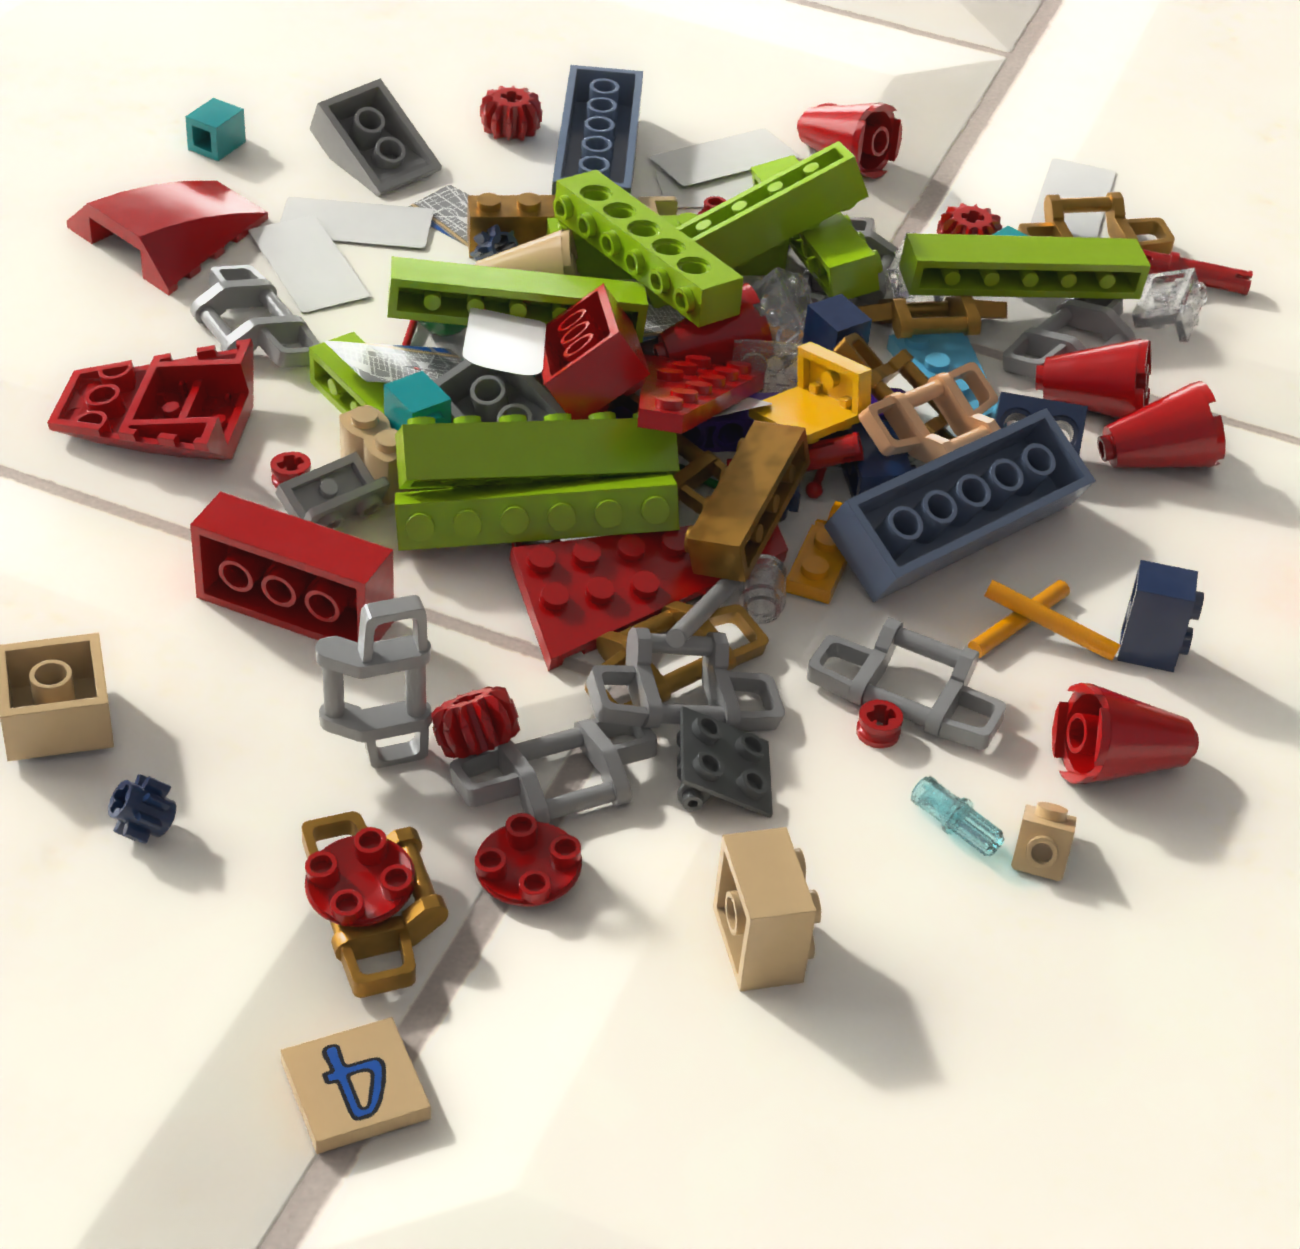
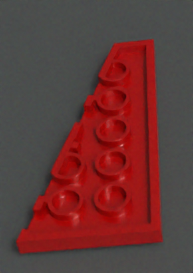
(692, 391)
(606, 585)

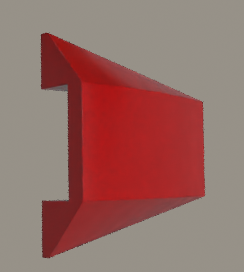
(171, 225)
(163, 407)

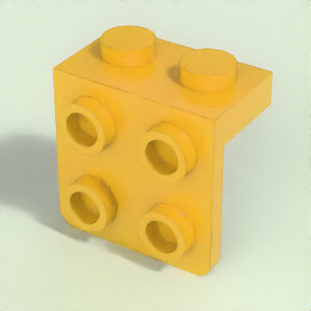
(827, 394)

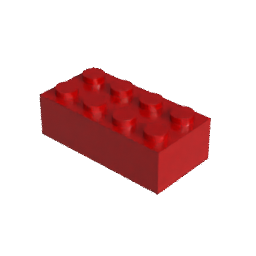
(592, 355)
(287, 569)

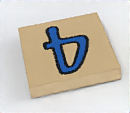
(355, 1085)

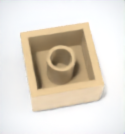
(54, 697)
(765, 908)

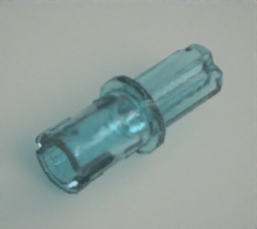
(957, 816)

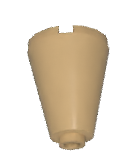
(547, 254)

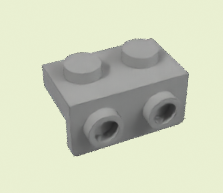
(333, 492)

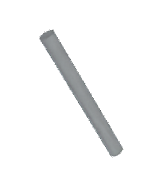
(700, 612)

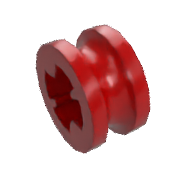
(288, 466)
(879, 735)

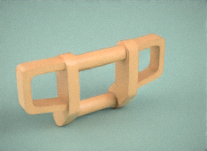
(909, 427)

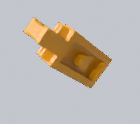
(817, 564)

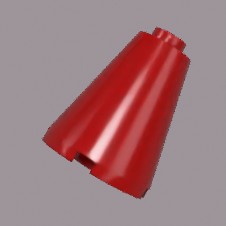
(864, 129)
(717, 338)
(1104, 378)
(1167, 433)
(1117, 736)

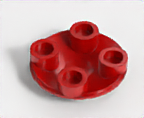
(528, 862)
(359, 879)

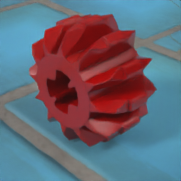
(511, 113)
(969, 221)
(475, 722)

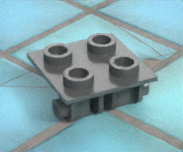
(722, 763)

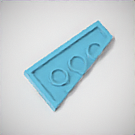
(941, 354)

